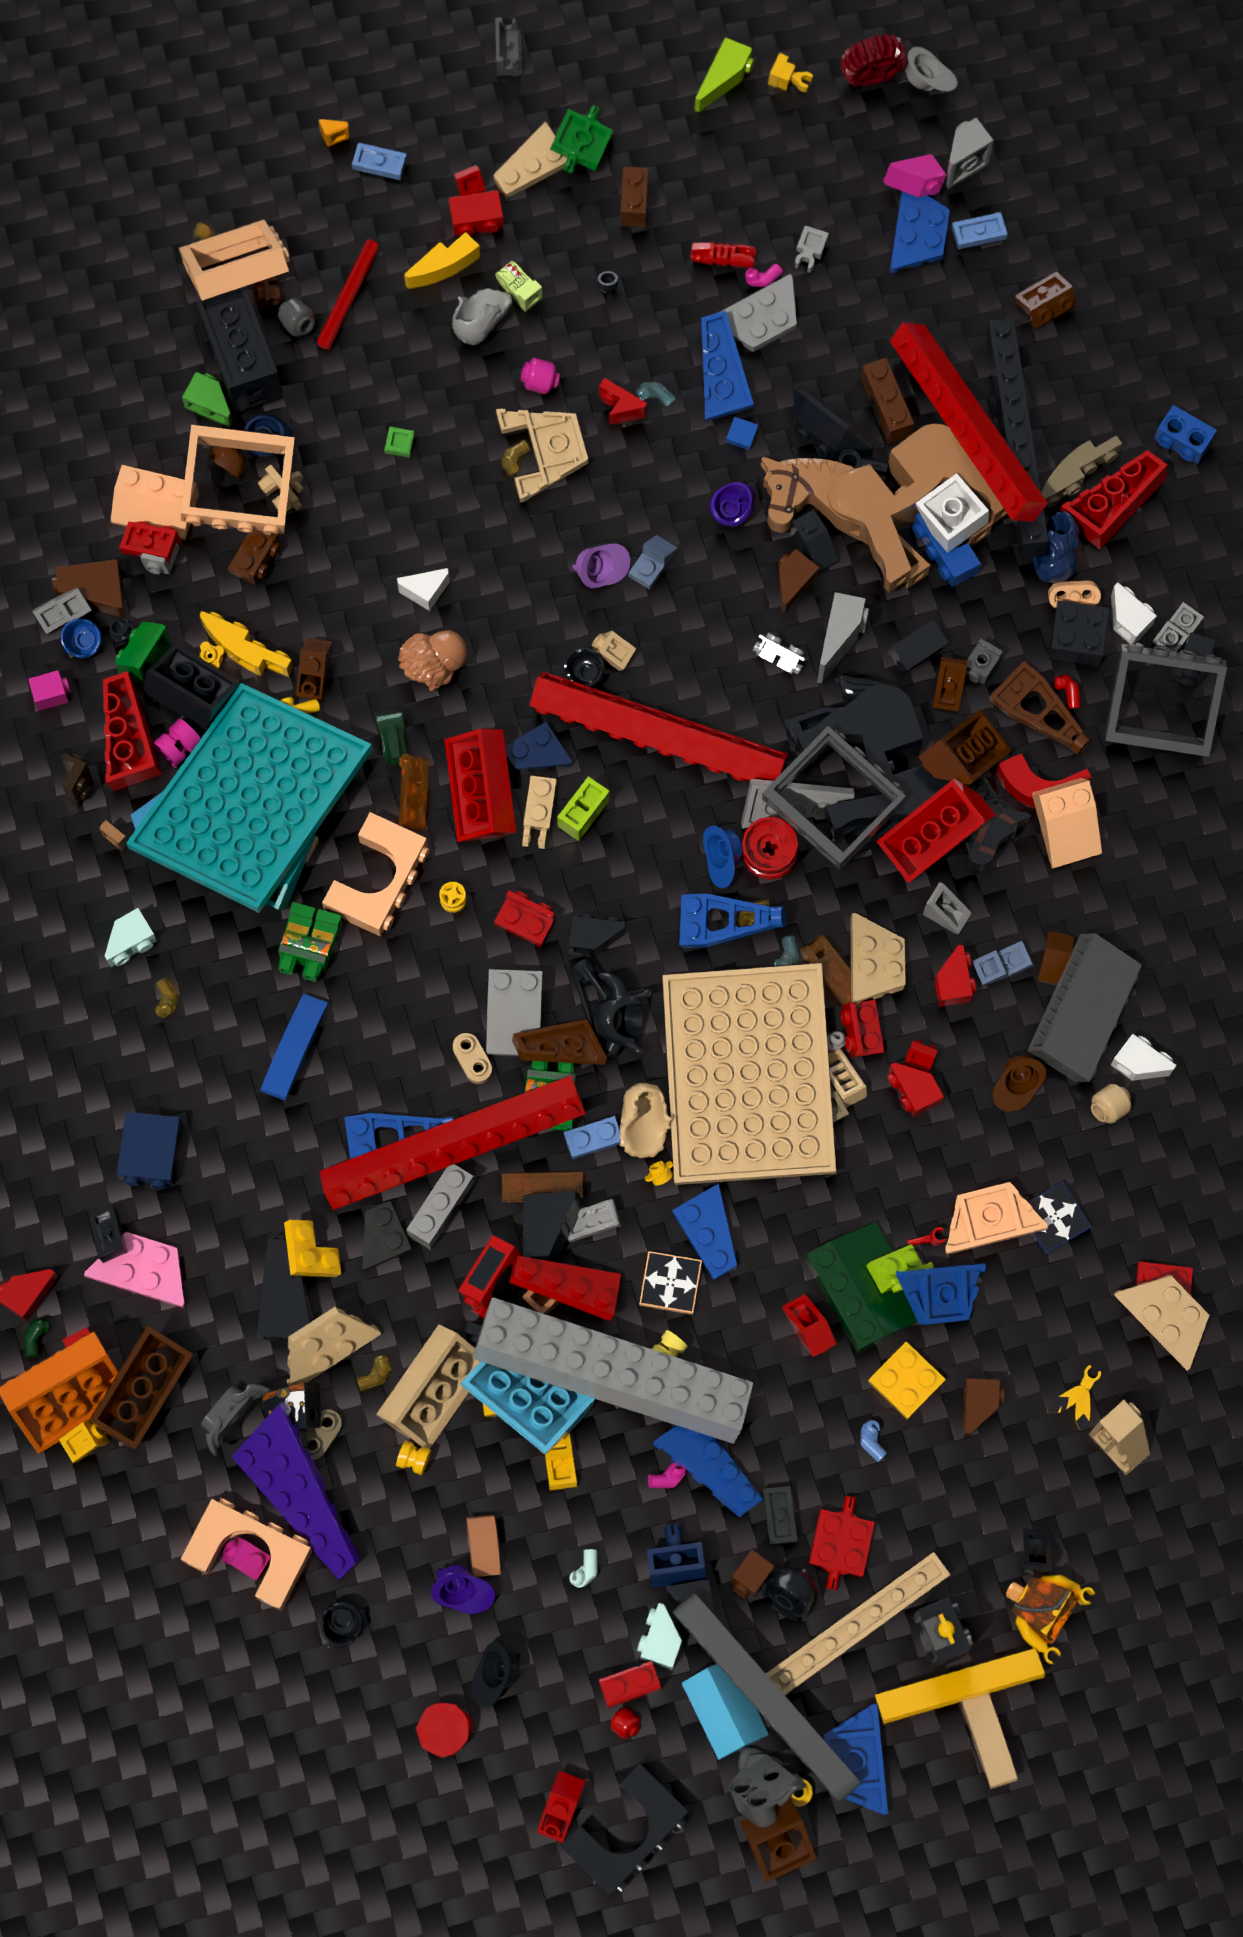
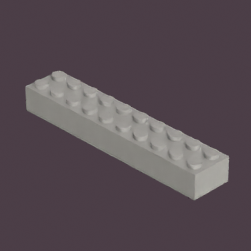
(613, 1370)

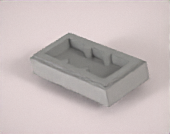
(594, 1220)

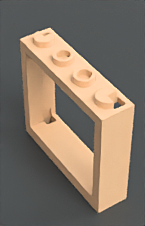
(238, 272)
(238, 440)

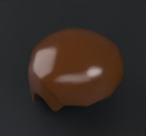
(229, 459)

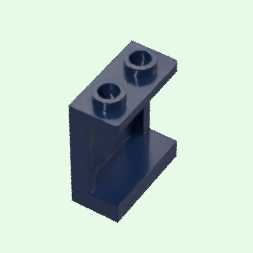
(148, 1149)

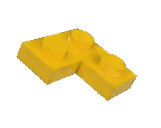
(304, 1256)

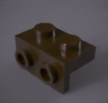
(79, 779)

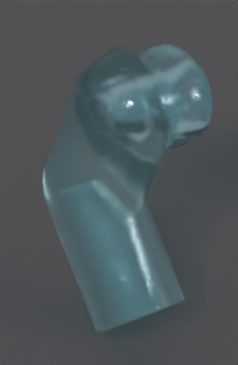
(657, 390)
(790, 954)

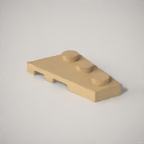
(530, 163)

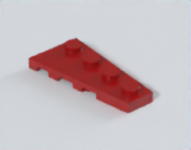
(573, 1285)

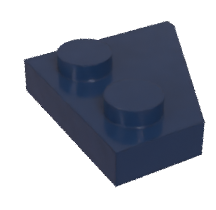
(537, 750)

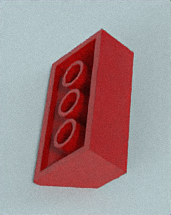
(480, 785)
(935, 829)

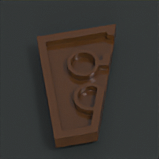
(560, 1043)

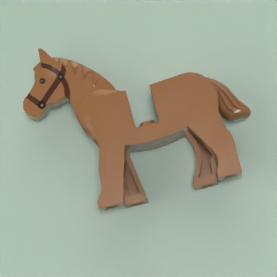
(866, 508)

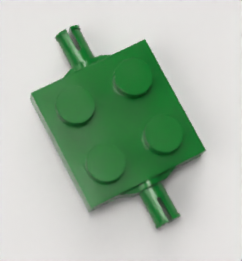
(581, 139)

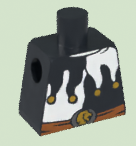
(303, 1406)

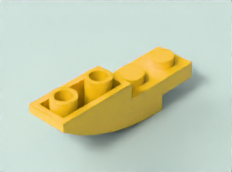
(237, 646)

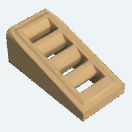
(851, 1091)

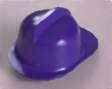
(461, 1590)

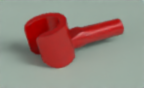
(928, 1238)

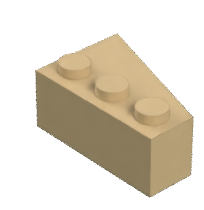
(1122, 1436)

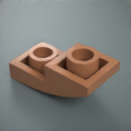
(483, 1546)

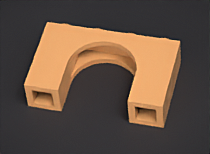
(375, 910)
(223, 1523)

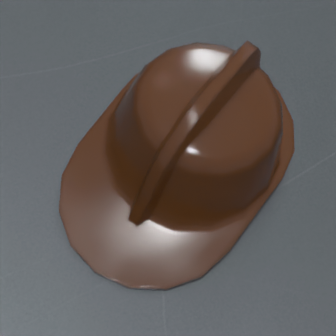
(1018, 1082)

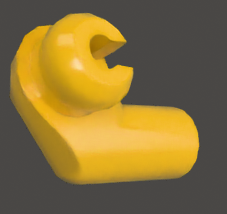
(307, 707)

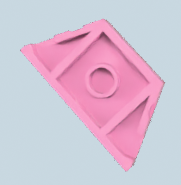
(145, 1269)

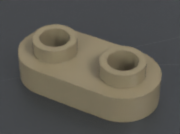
(324, 1436)

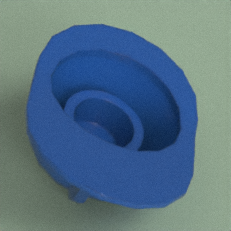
(722, 853)

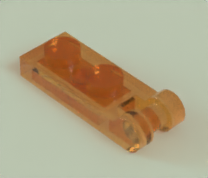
(413, 792)
(835, 971)

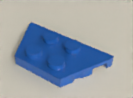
(919, 232)
(941, 1292)
(860, 1749)

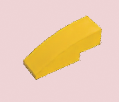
(443, 262)

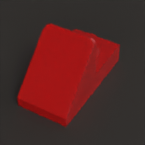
(626, 404)

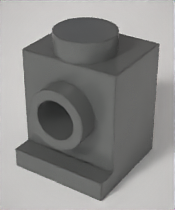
(987, 653)

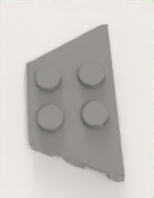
(764, 315)

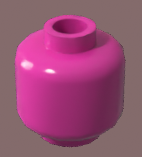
(539, 376)

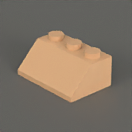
(151, 499)

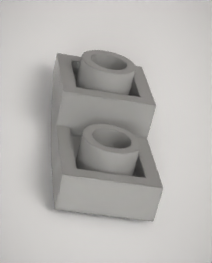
(1178, 628)

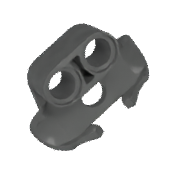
(229, 1413)
(755, 1795)

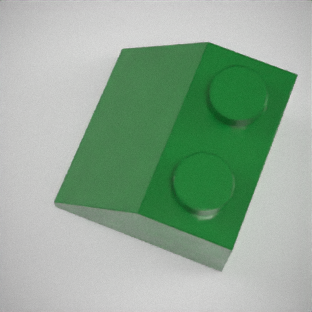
(143, 650)

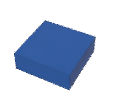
(742, 433)

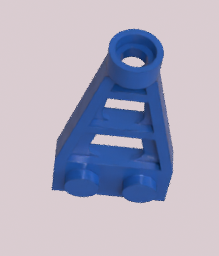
(695, 919)
(362, 1127)

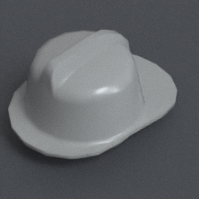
(927, 72)

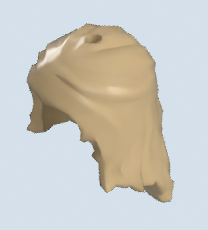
(644, 1121)

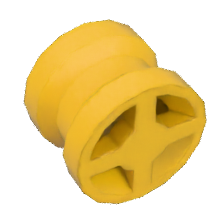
(452, 891)

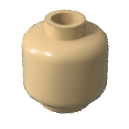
(1111, 1103)

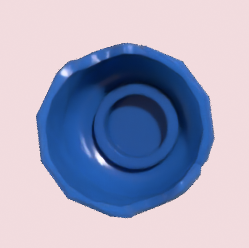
(81, 638)

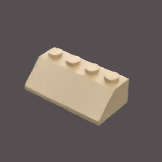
(430, 1388)

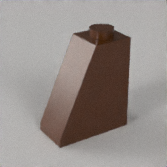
(97, 582)

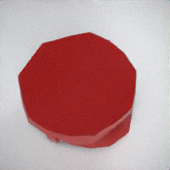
(444, 1729)

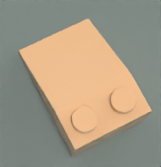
(1068, 821)

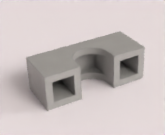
(436, 1209)

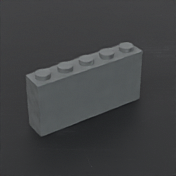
(1085, 1007)

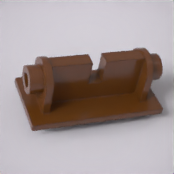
(267, 294)

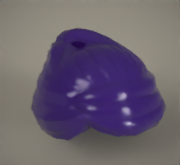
(732, 503)

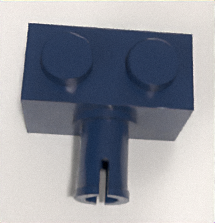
(676, 1562)

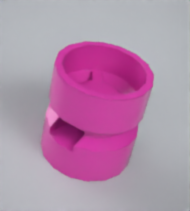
(181, 734)

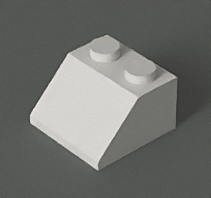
(952, 512)

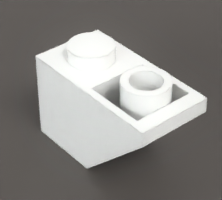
(1129, 615)
(1141, 1061)

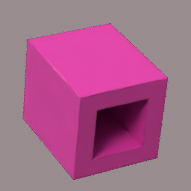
(49, 690)

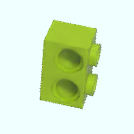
(583, 808)

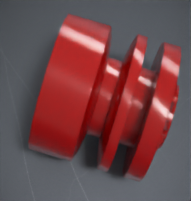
(777, 835)

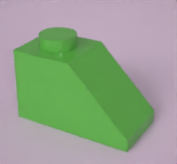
(207, 399)

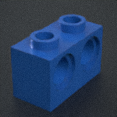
(1189, 429)

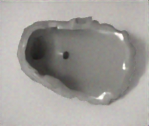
(479, 315)

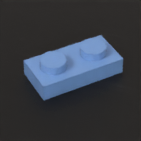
(379, 161)
(979, 230)
(593, 1137)

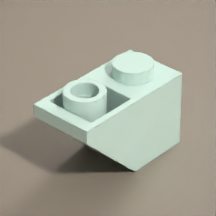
(128, 937)
(662, 1640)

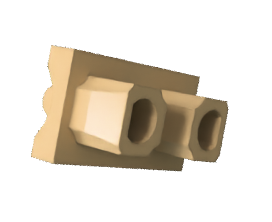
(273, 481)

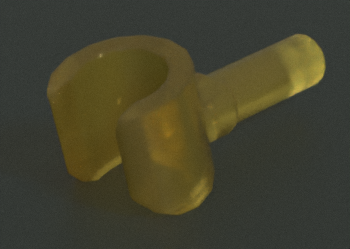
(202, 231)

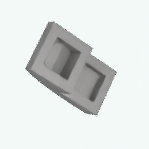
(61, 610)

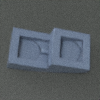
(1003, 963)

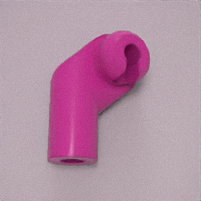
(765, 279)

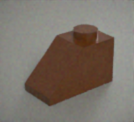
(795, 577)
(980, 1402)

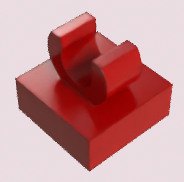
(469, 181)
(920, 1056)

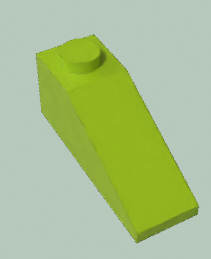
(725, 72)

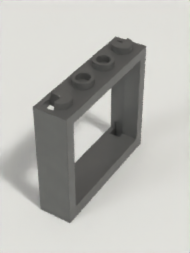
(1157, 739)
(856, 758)

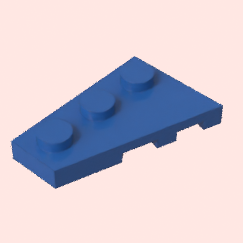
(708, 1231)

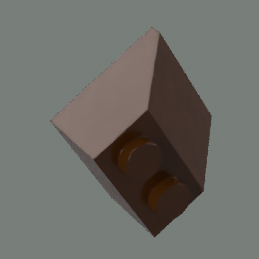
(781, 1845)

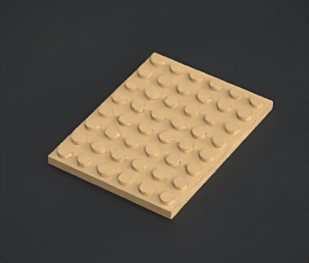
(748, 1074)

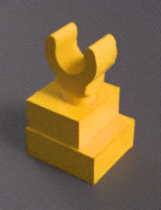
(783, 74)

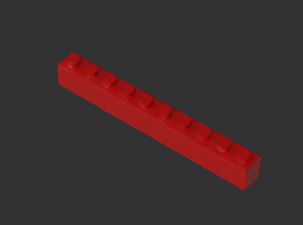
(968, 422)
(656, 729)
(452, 1142)

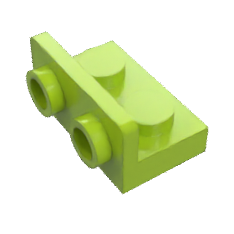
(884, 1268)

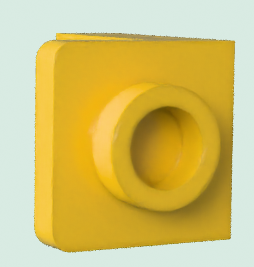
(83, 1440)

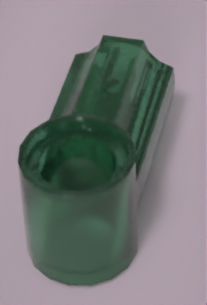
(392, 732)

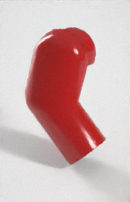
(1071, 688)

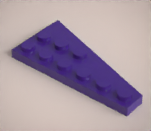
(294, 1486)

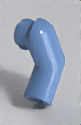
(869, 1440)

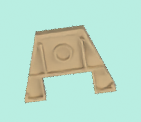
(556, 446)

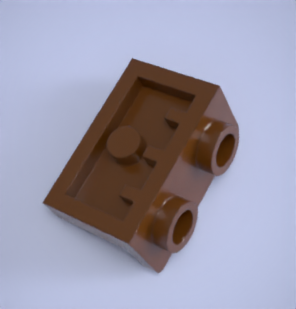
(1046, 299)
(254, 555)

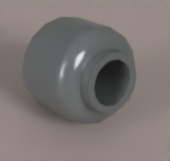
(296, 317)

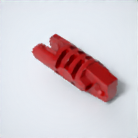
(723, 254)

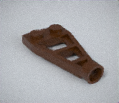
(1016, 689)

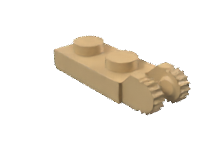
(539, 808)

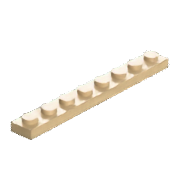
(858, 1624)

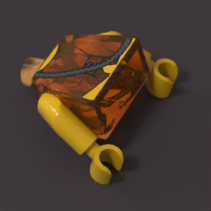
(1044, 1609)

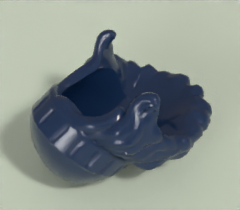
(1060, 556)

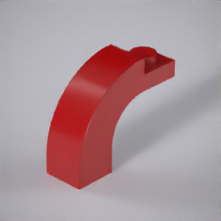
(1021, 781)

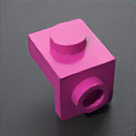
(245, 1557)

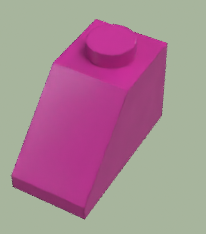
(916, 176)

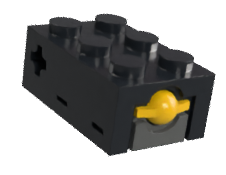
(942, 1632)

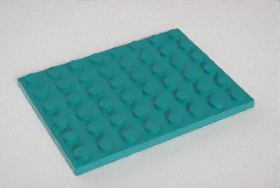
(249, 797)

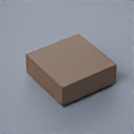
(113, 835)

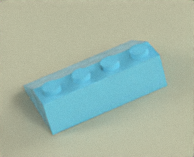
(529, 1406)

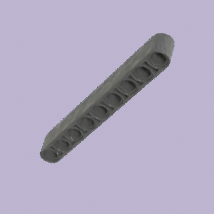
(766, 1698)

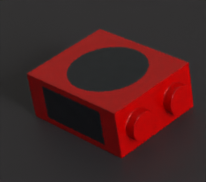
(490, 1276)

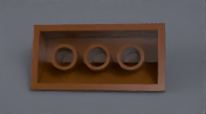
(966, 751)
(140, 1388)

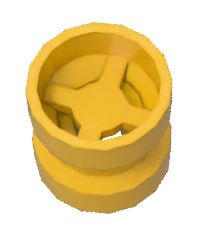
(414, 1458)

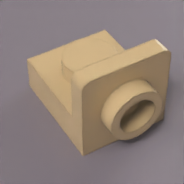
(613, 649)

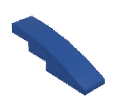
(294, 1047)

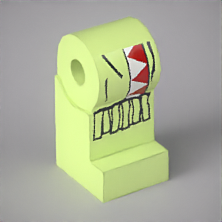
(519, 285)

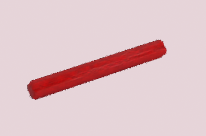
(348, 294)

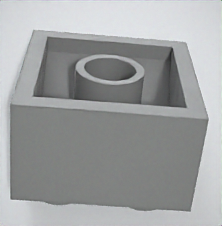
(969, 151)

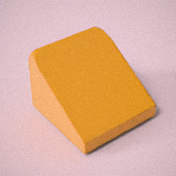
(334, 131)

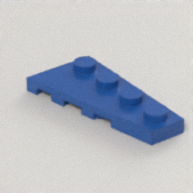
(724, 377)
(711, 1466)

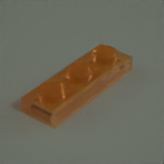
(521, 1184)

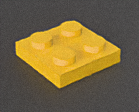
(906, 1380)

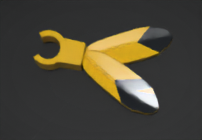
(1080, 1396)

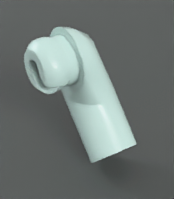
(587, 1572)

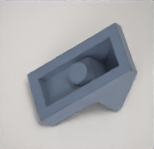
(652, 561)

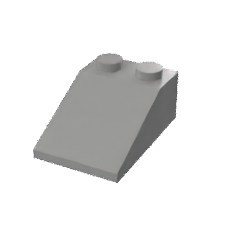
(845, 622)
(512, 1008)

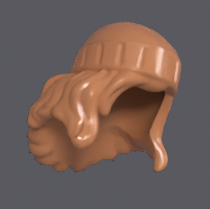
(433, 657)

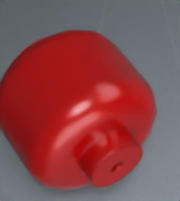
(625, 1723)

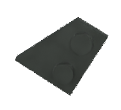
(382, 1236)

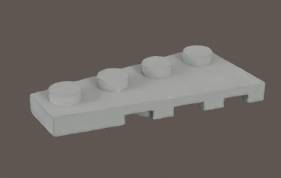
(805, 798)

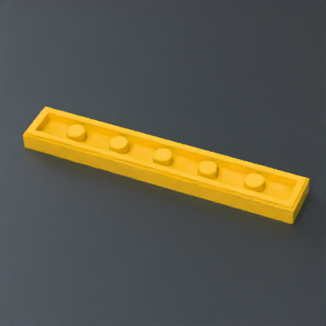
(959, 1686)

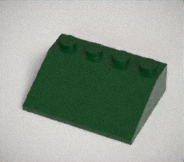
(852, 1292)

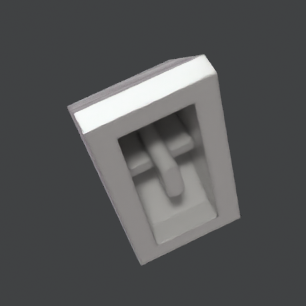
(946, 909)

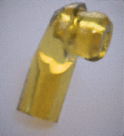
(747, 918)
(169, 998)

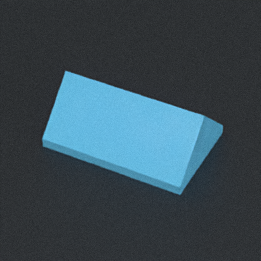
(723, 1711)

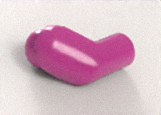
(669, 1478)

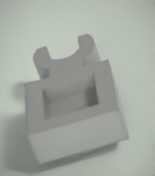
(810, 245)

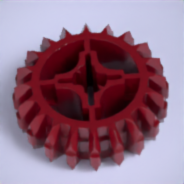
(874, 60)

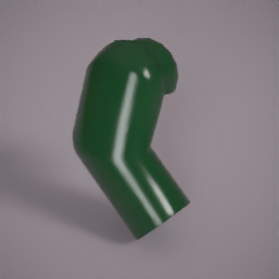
(32, 1335)

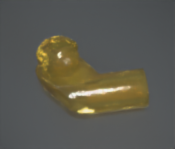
(511, 456)
(378, 1374)

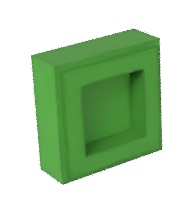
(399, 442)

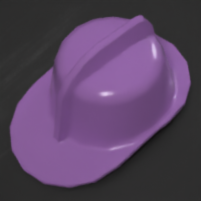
(602, 565)

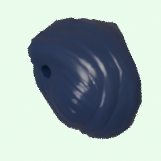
(267, 425)

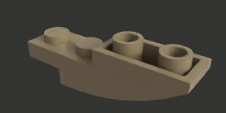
(1070, 473)

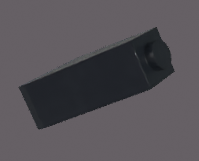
(548, 1223)

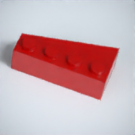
(1114, 500)
(129, 743)

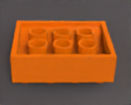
(60, 1391)

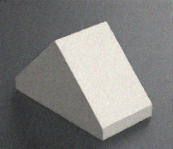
(424, 587)

